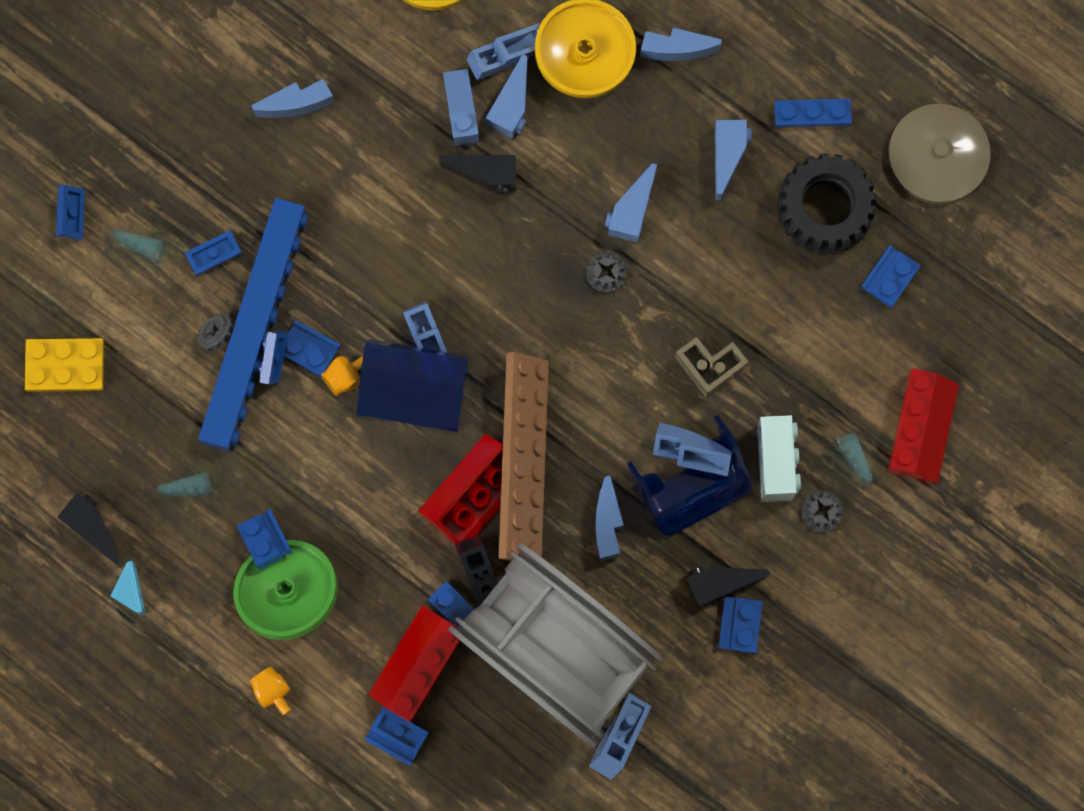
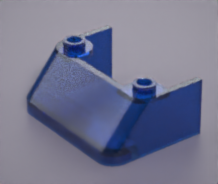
(693, 492)

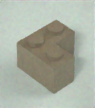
(707, 371)

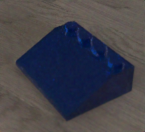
(412, 385)

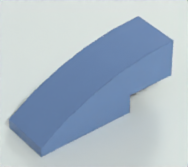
(679, 46)
(502, 52)
(294, 102)
(423, 327)
(691, 450)
(607, 522)

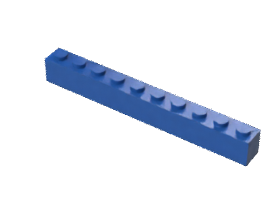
(252, 324)

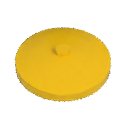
(585, 48)

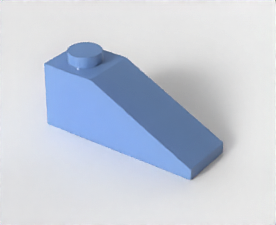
(461, 107)
(509, 108)
(730, 146)
(631, 208)
(620, 737)

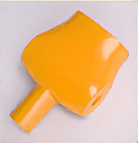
(342, 375)
(270, 689)

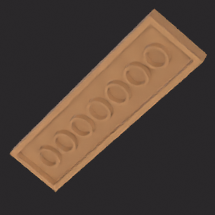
(523, 454)

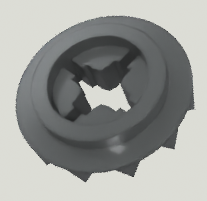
(606, 283)
(215, 331)
(817, 522)

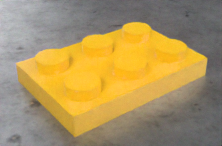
(64, 365)

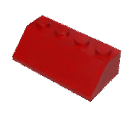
(923, 426)
(468, 494)
(416, 665)

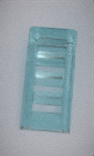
(148, 247)
(853, 454)
(190, 486)

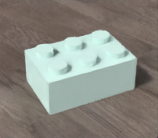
(778, 458)

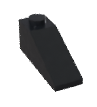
(488, 171)
(90, 525)
(477, 567)
(716, 583)

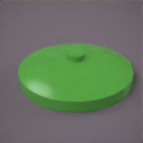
(287, 595)

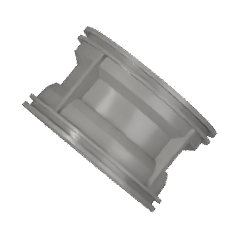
(556, 644)

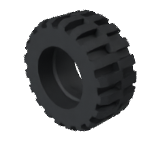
(831, 172)

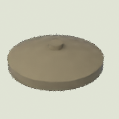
(939, 153)

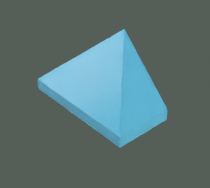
(128, 589)

